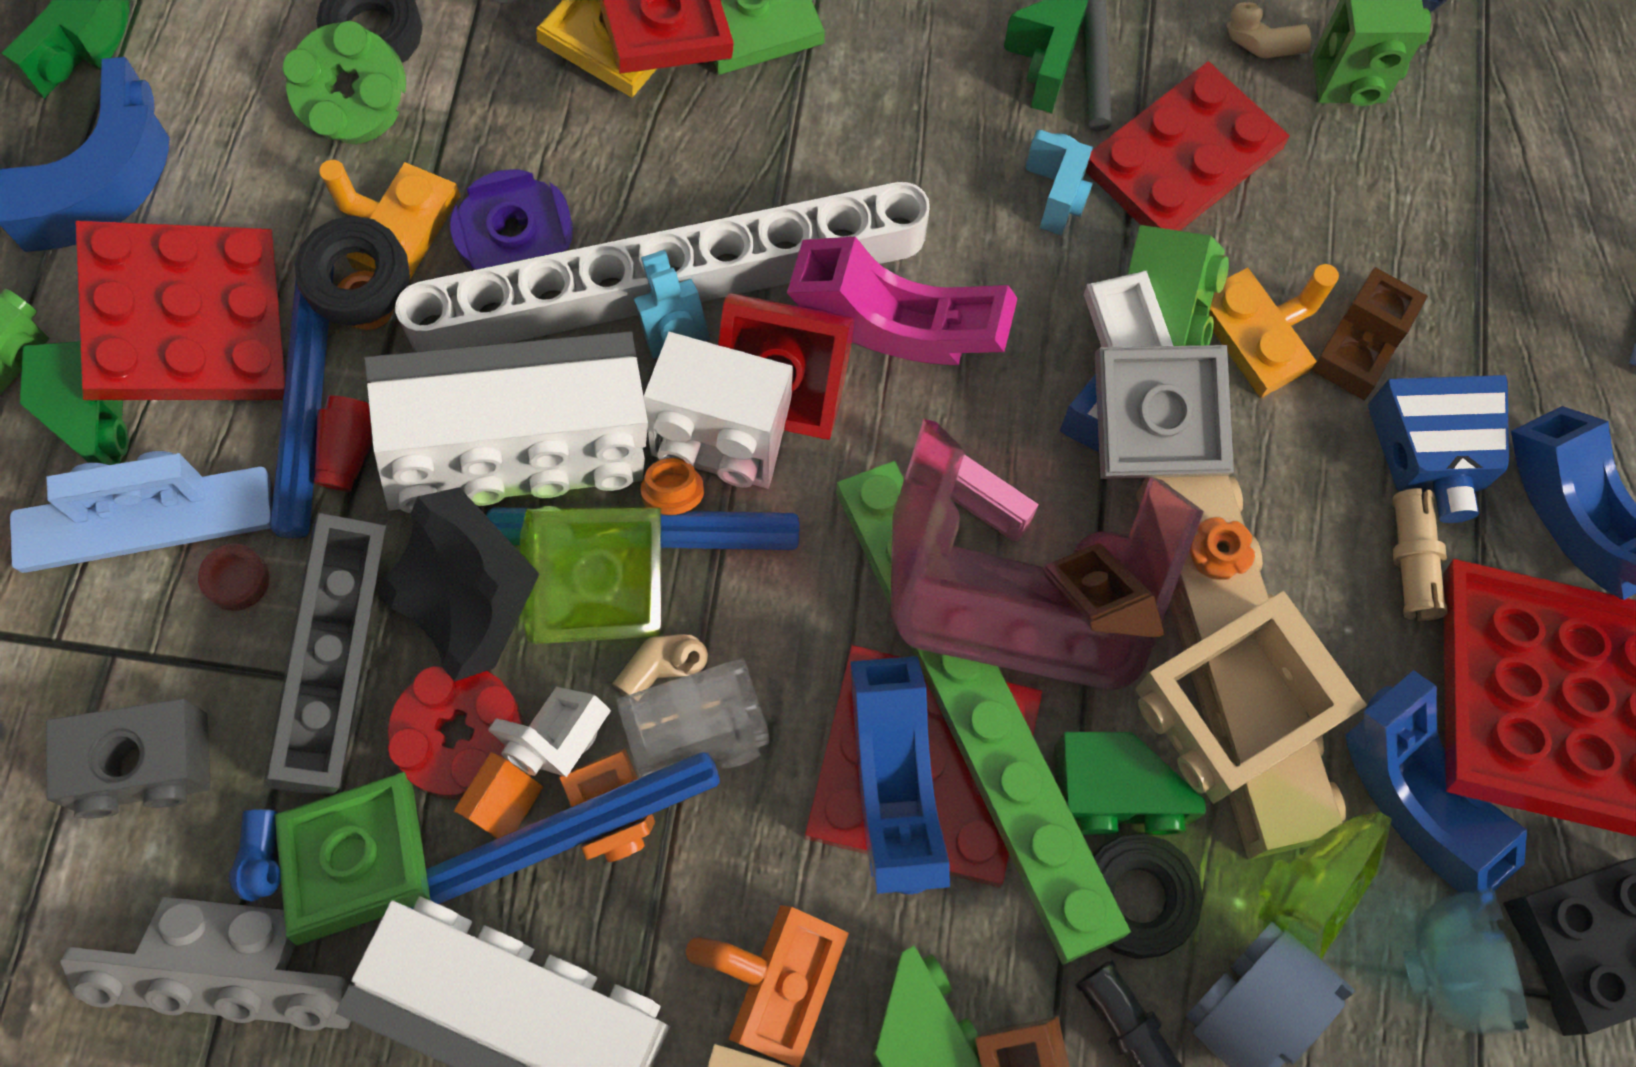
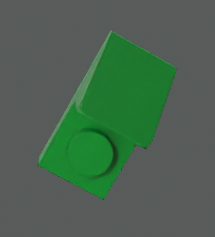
(1048, 36)

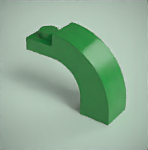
(63, 38)

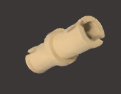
(1419, 555)

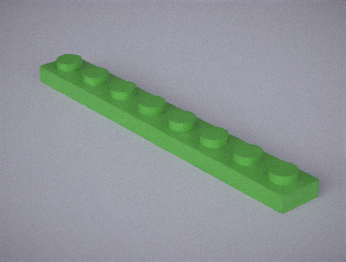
(1000, 756)

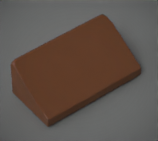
(1105, 593)

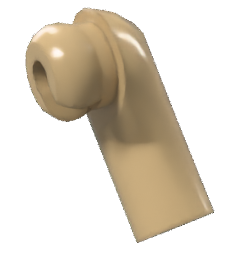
(1261, 39)
(661, 658)

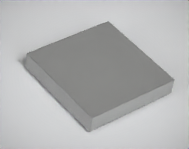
(1163, 411)

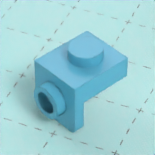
(1064, 161)

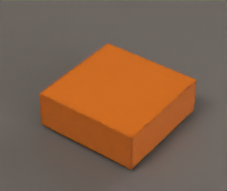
(498, 797)

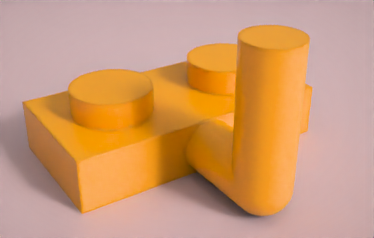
(411, 208)
(1261, 333)

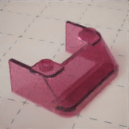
(1006, 608)

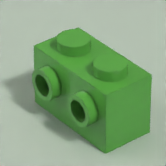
(1368, 49)

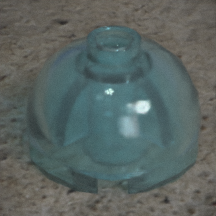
(1468, 965)

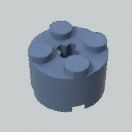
(1274, 1007)

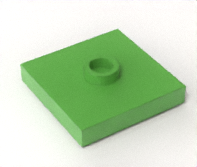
(769, 30)
(350, 858)

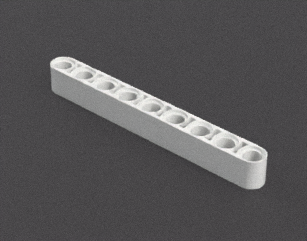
(689, 247)

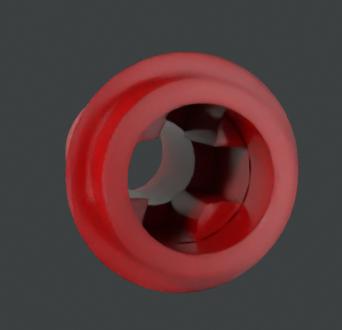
(342, 442)

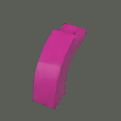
(896, 313)

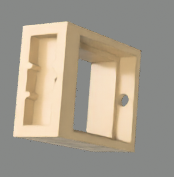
(1298, 659)

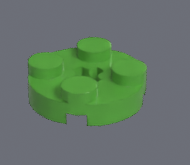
(314, 70)

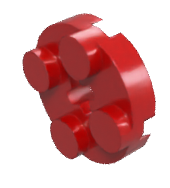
(417, 723)

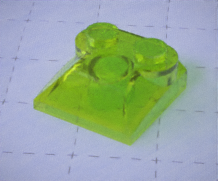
(593, 573)
(1326, 884)

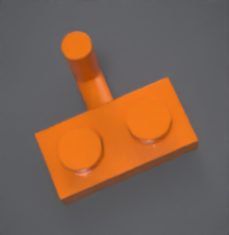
(784, 982)

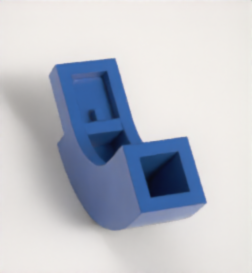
(100, 179)
(1579, 494)
(1405, 775)
(896, 776)

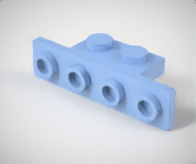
(136, 509)

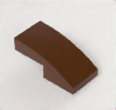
(1369, 333)

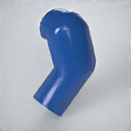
(254, 868)

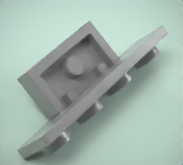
(211, 963)

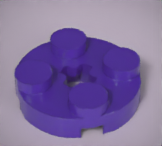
(507, 196)

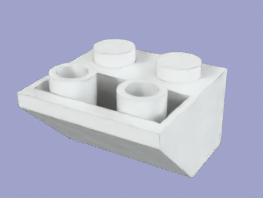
(718, 409)

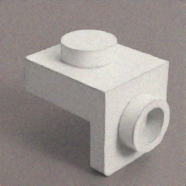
(556, 735)

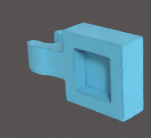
(669, 305)

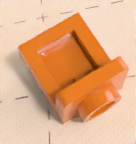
(594, 780)

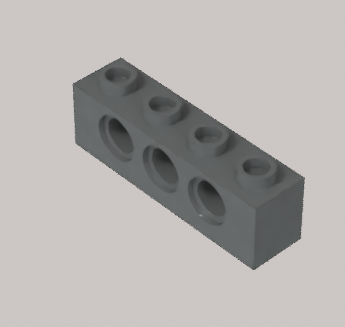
(325, 656)

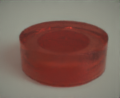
(233, 577)

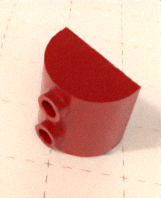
(801, 337)

